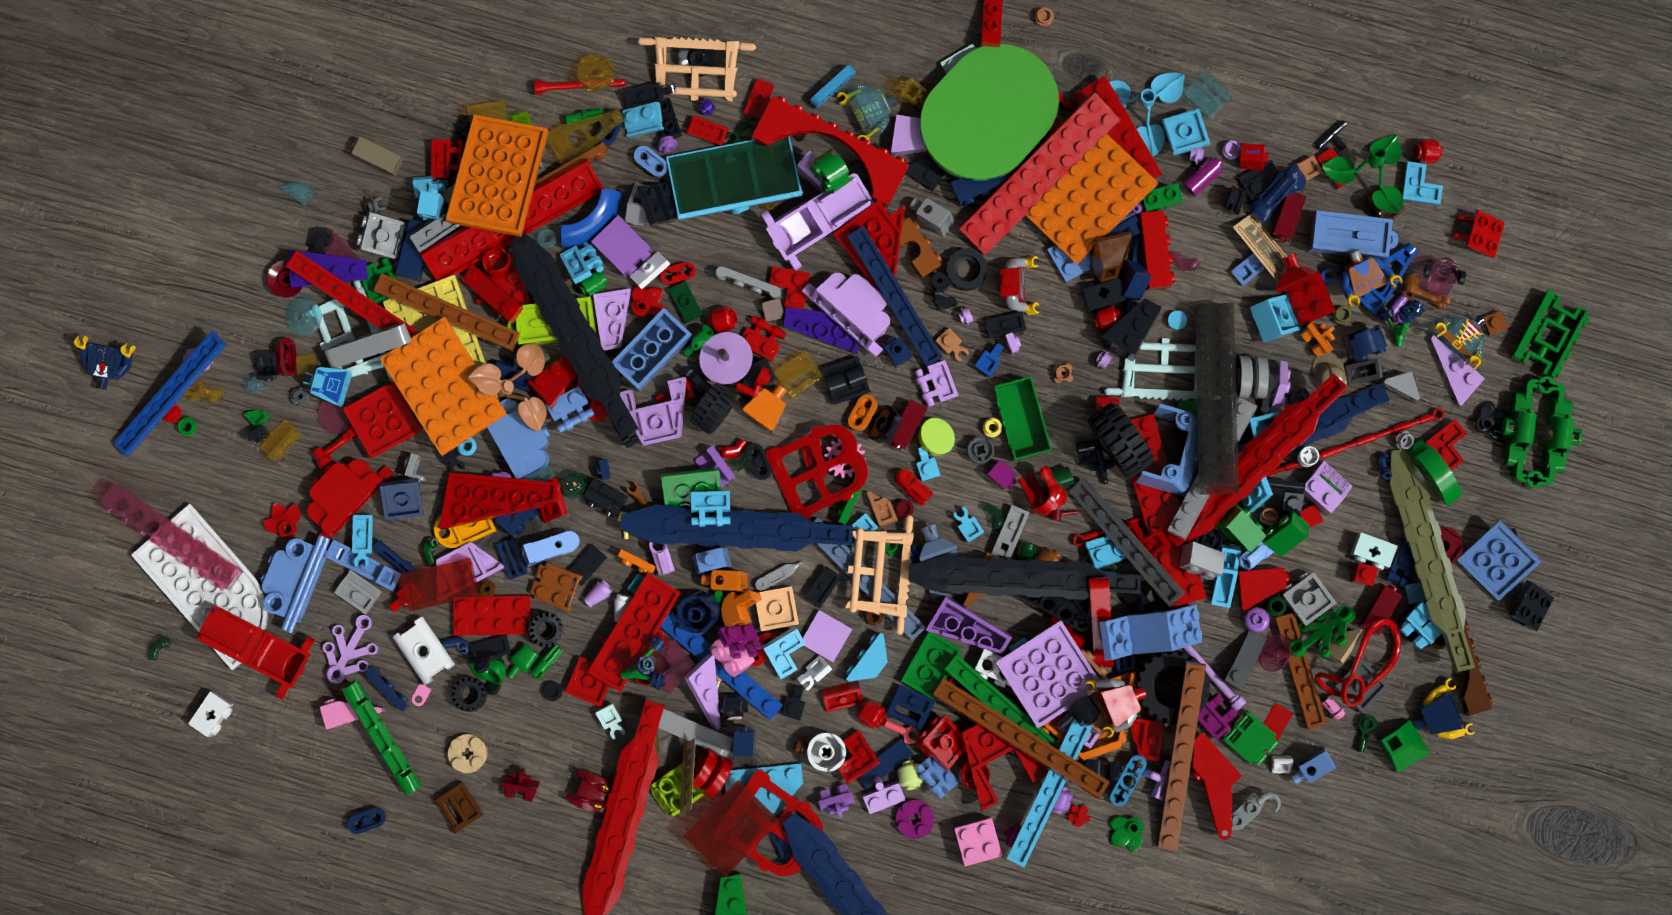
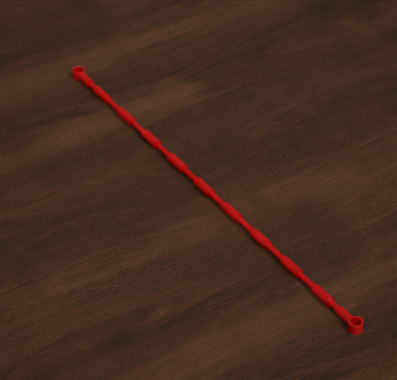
(1294, 464)

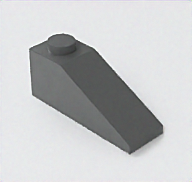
(1244, 660)

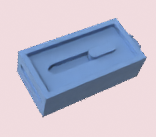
(1343, 233)

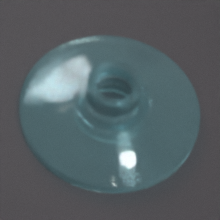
(311, 316)

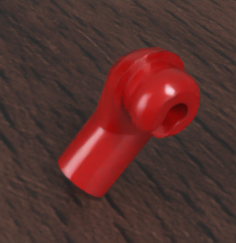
(733, 451)

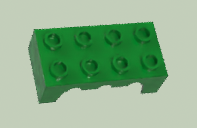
(1022, 419)

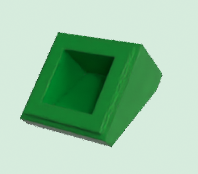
(1186, 405)

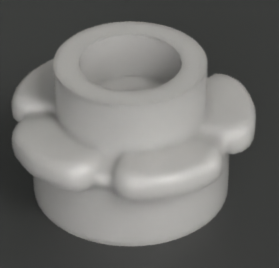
(1407, 442)

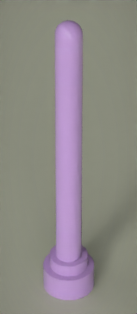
(1235, 701)

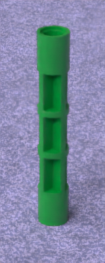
(381, 737)

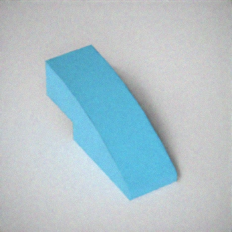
(1225, 584)

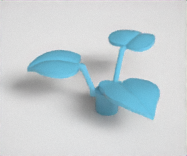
(1168, 88)

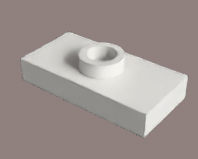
(650, 270)

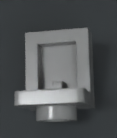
(411, 465)

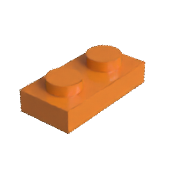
(630, 559)

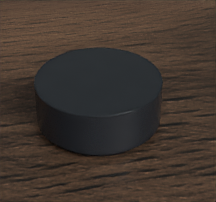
(552, 691)

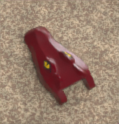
(592, 792)

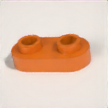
(863, 413)

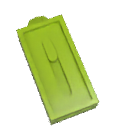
(535, 330)

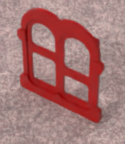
(848, 455)
(762, 779)

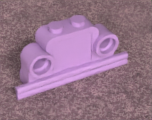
(854, 307)

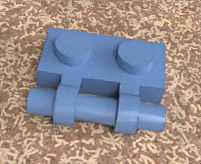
(567, 404)
(936, 777)

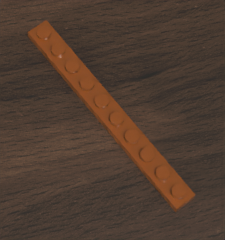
(1021, 739)
(1181, 755)

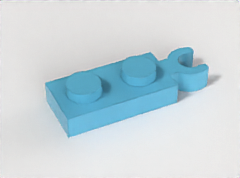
(362, 538)

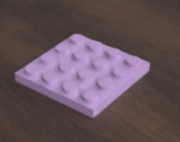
(1048, 674)

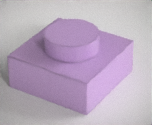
(1013, 343)

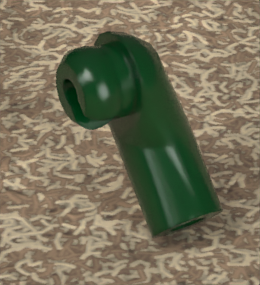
(428, 551)

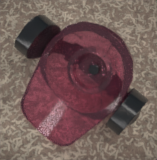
(1443, 275)

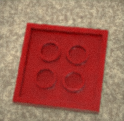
(382, 420)

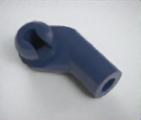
(1383, 468)

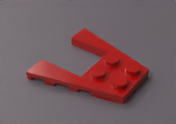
(984, 747)

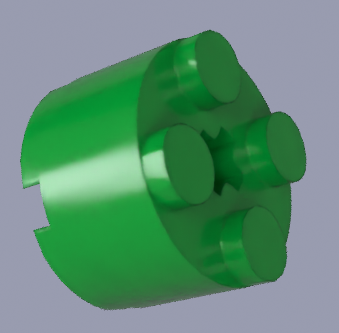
(830, 171)

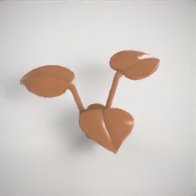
(488, 382)

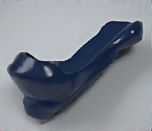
(1286, 182)

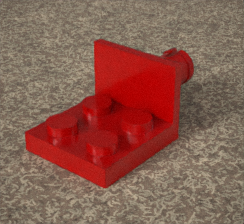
(1305, 291)

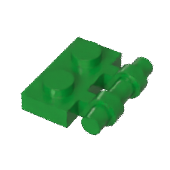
(374, 275)

